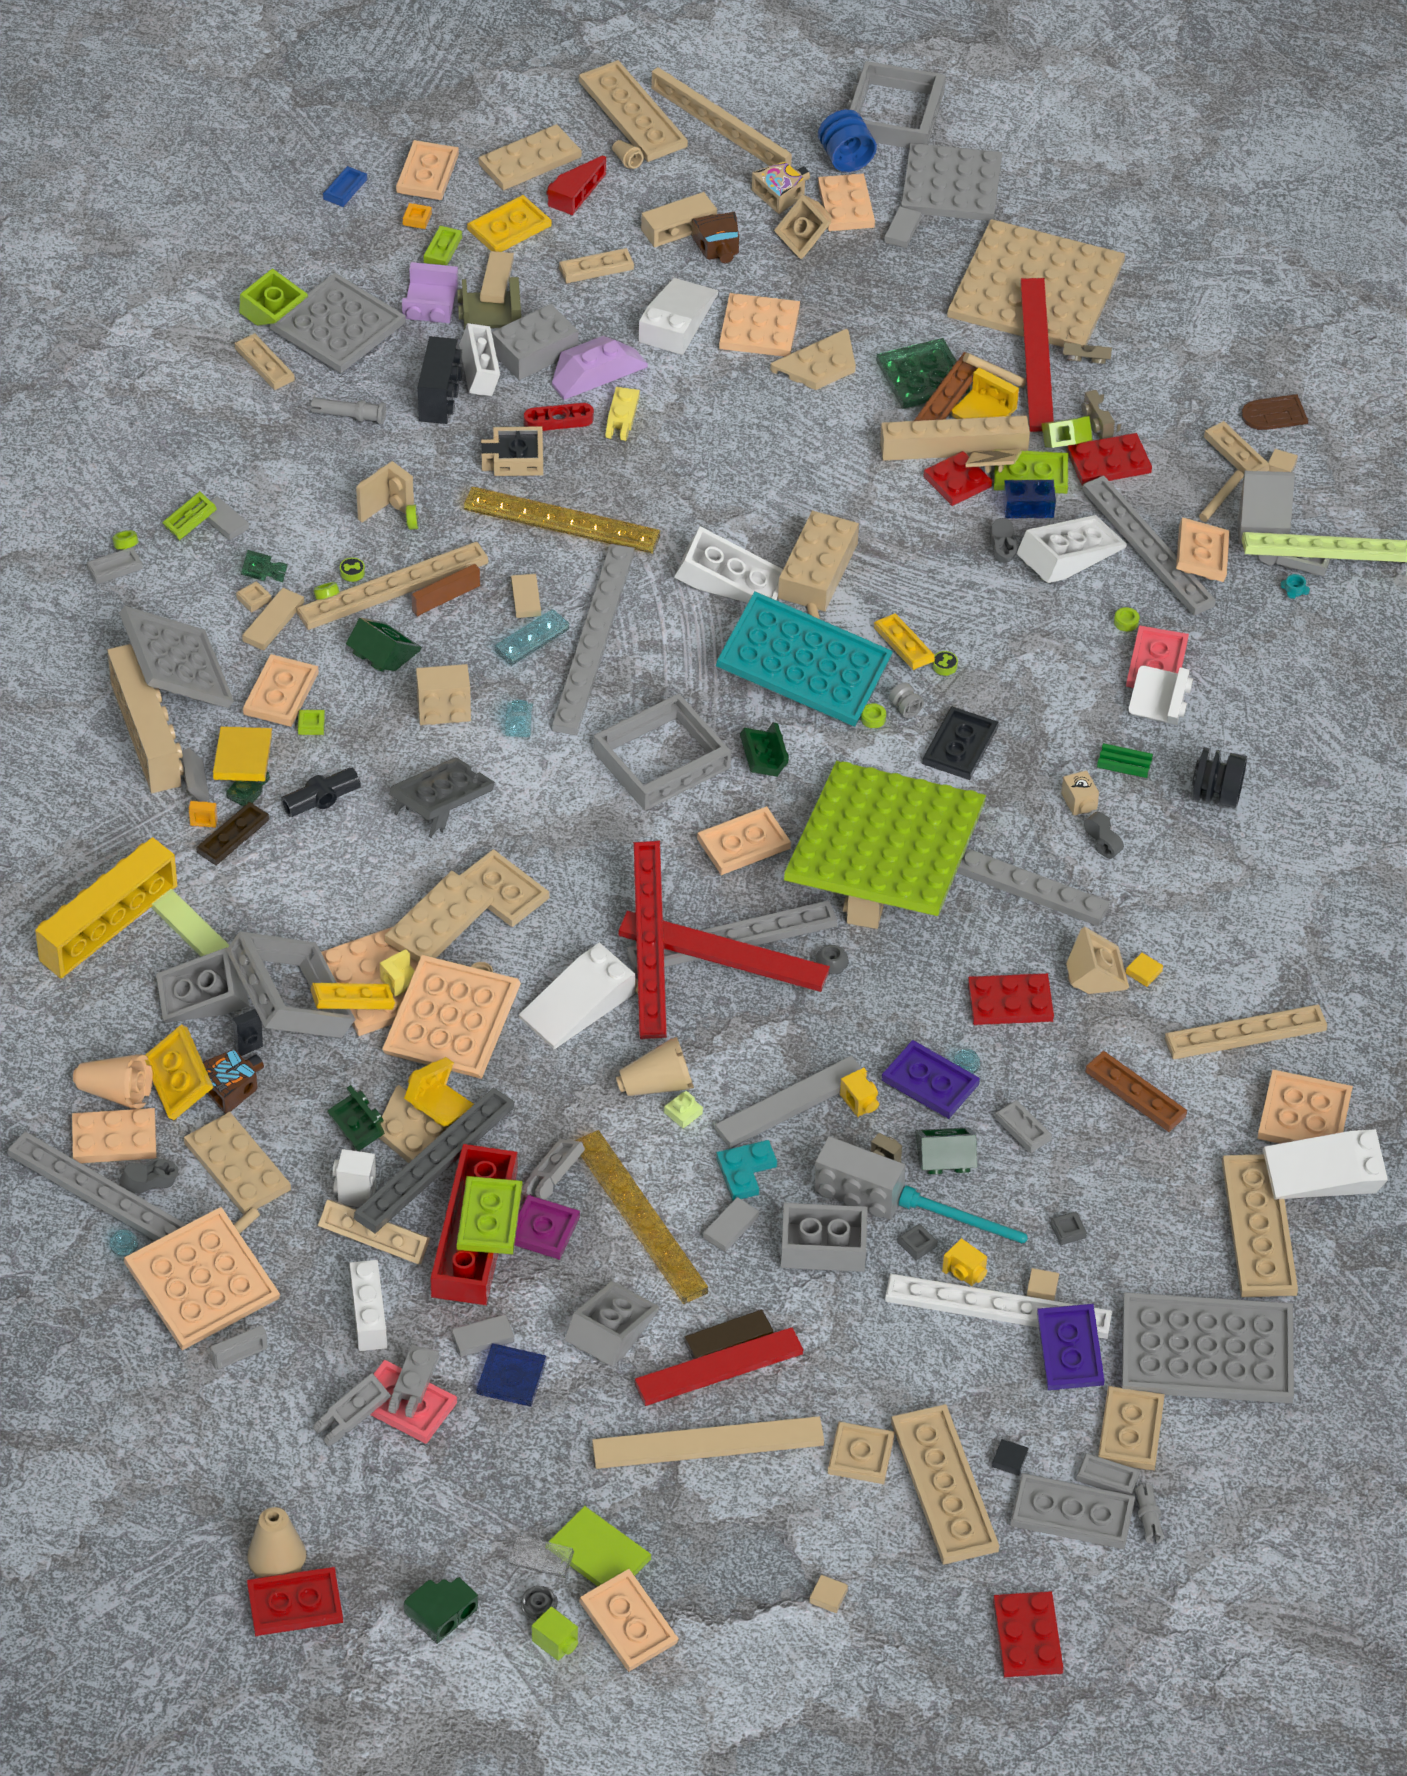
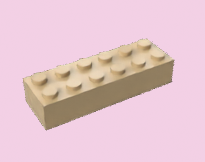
(145, 721)

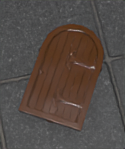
(1274, 413)

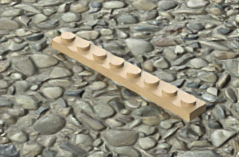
(718, 119)

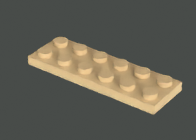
(633, 110)
(1258, 1229)
(944, 1484)

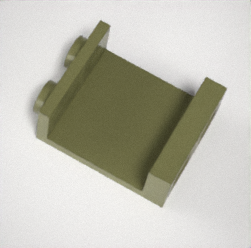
(487, 313)

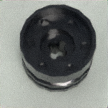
(1219, 777)

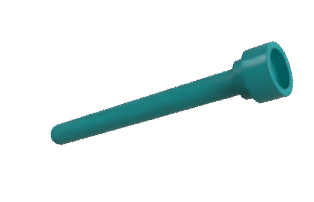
(912, 1198)

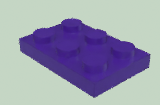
(930, 1079)
(1070, 1347)

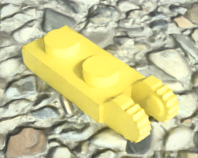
(622, 411)

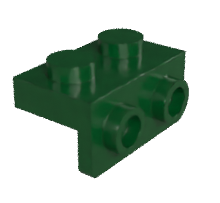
(765, 750)
(357, 1120)

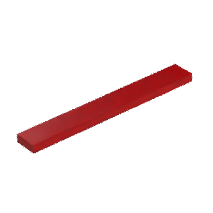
(1036, 353)
(650, 940)
(735, 954)

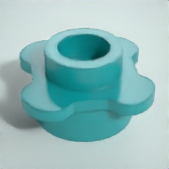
(1295, 586)

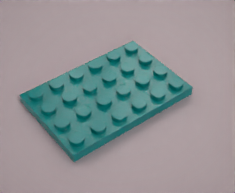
(804, 658)

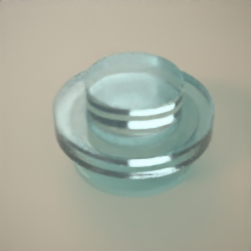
(967, 1060)
(123, 1243)

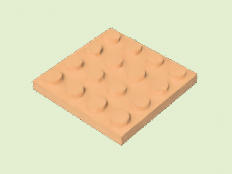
(360, 964)
(451, 1015)
(201, 1278)

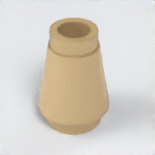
(628, 154)

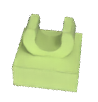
(683, 1109)

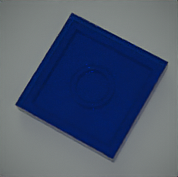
(511, 1375)

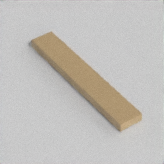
(1245, 1031)

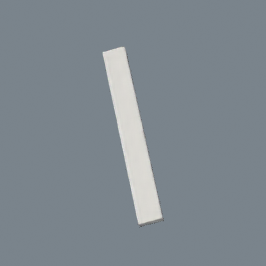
(977, 1302)

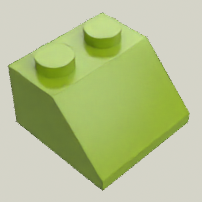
(270, 298)

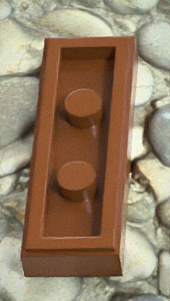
(445, 589)

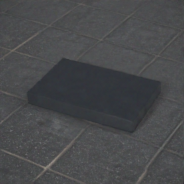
(960, 743)

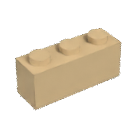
(675, 219)

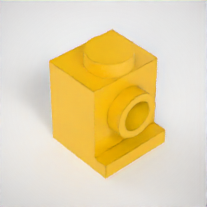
(859, 1092)
(965, 1263)

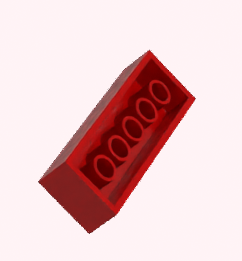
(461, 1273)

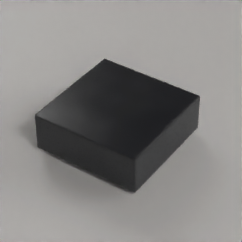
(1010, 1457)

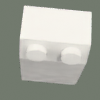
(675, 315)
(1068, 547)
(726, 569)
(579, 996)
(1326, 1165)

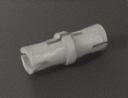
(1149, 1513)

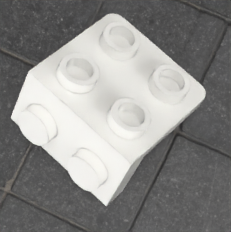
(1160, 694)

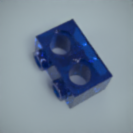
(1029, 499)

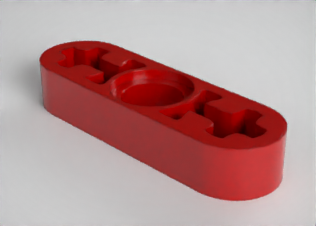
(566, 410)

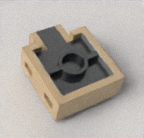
(514, 451)

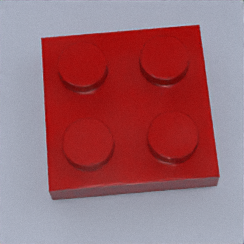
(955, 480)

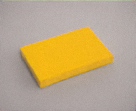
(509, 224)
(242, 754)
(178, 1072)

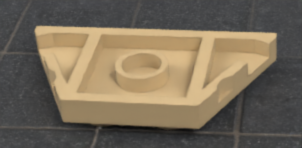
(820, 362)
(406, 1128)

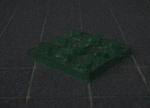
(916, 370)

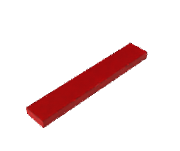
(718, 1366)

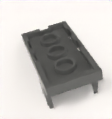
(440, 790)

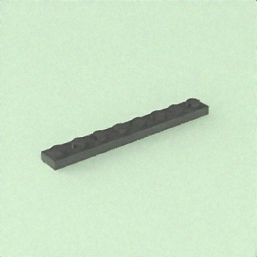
(433, 1160)

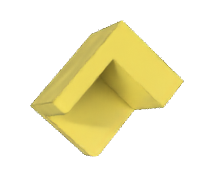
(397, 972)

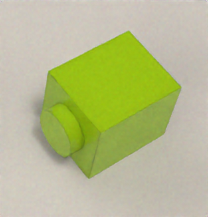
(555, 1634)

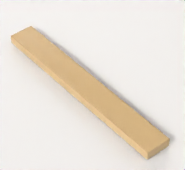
(390, 586)
(707, 1442)

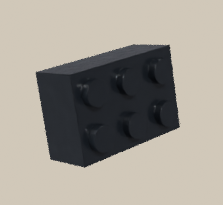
(439, 380)

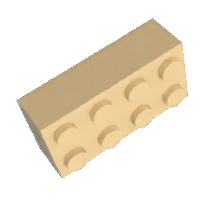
(818, 560)

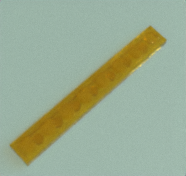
(562, 519)
(642, 1218)

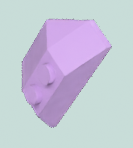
(594, 365)

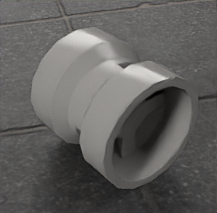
(904, 698)

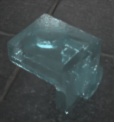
(518, 718)

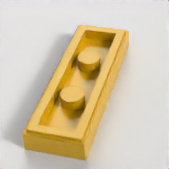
(904, 641)
(352, 996)

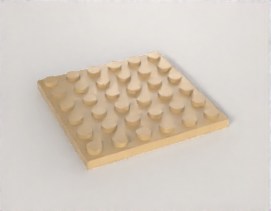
(1075, 282)

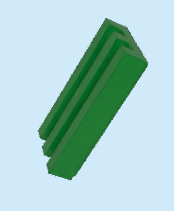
(1125, 758)

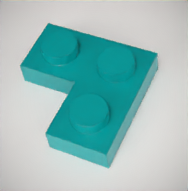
(740, 1165)

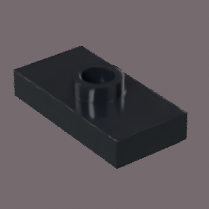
(247, 1032)

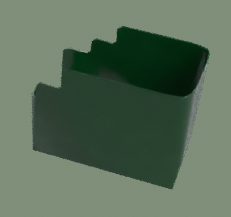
(441, 1607)

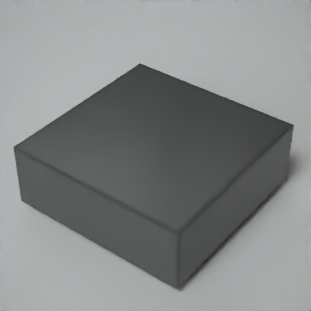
(1068, 1228)
(917, 1242)

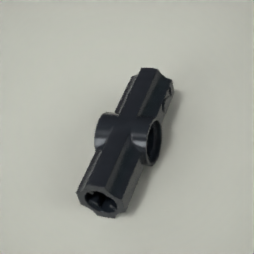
(320, 792)

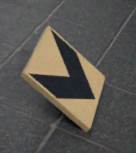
(992, 458)

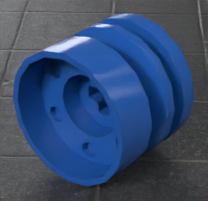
(847, 140)

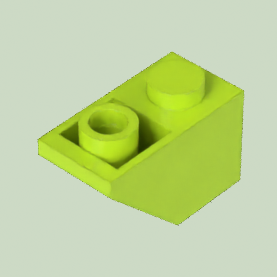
(1067, 432)

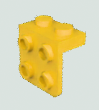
(988, 398)
(431, 1095)

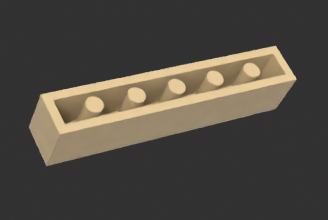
(952, 436)

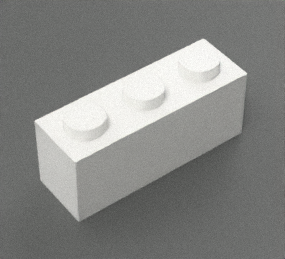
(479, 359)
(368, 1305)

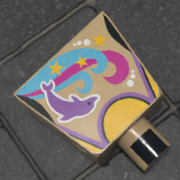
(780, 185)

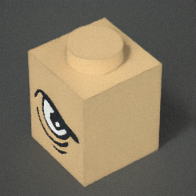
(1080, 793)

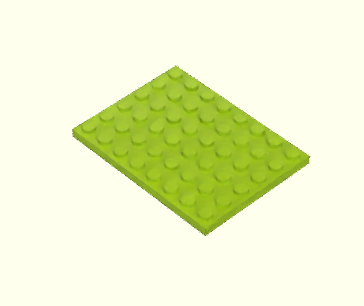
(885, 838)

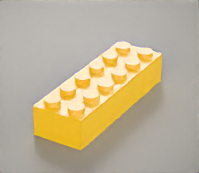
(105, 907)

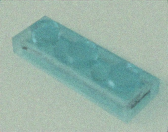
(532, 637)

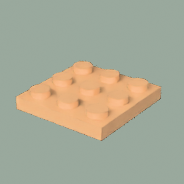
(759, 325)
(1303, 1108)

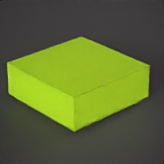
(311, 722)

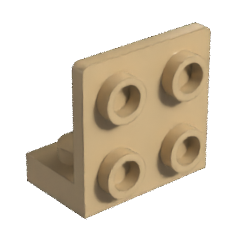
(386, 486)

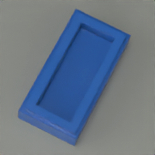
(345, 186)

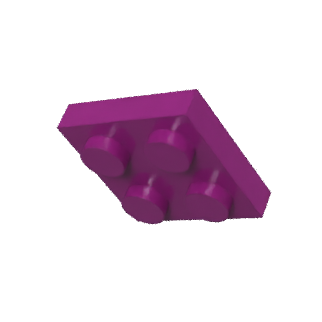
(545, 1226)

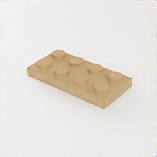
(530, 157)
(439, 917)
(237, 1163)

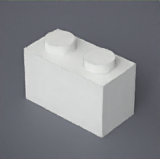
(354, 1177)

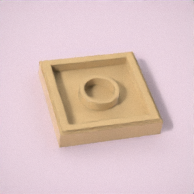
(861, 1452)

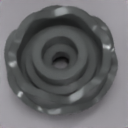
(834, 957)
(536, 1595)

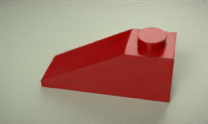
(576, 185)

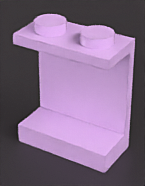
(431, 292)

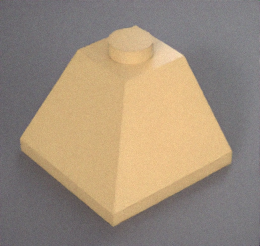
(803, 225)
(1096, 964)

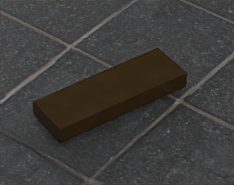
(232, 833)
(728, 1334)

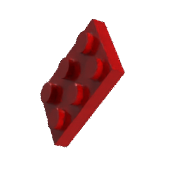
(1109, 457)
(1010, 999)
(295, 1601)
(1028, 1634)

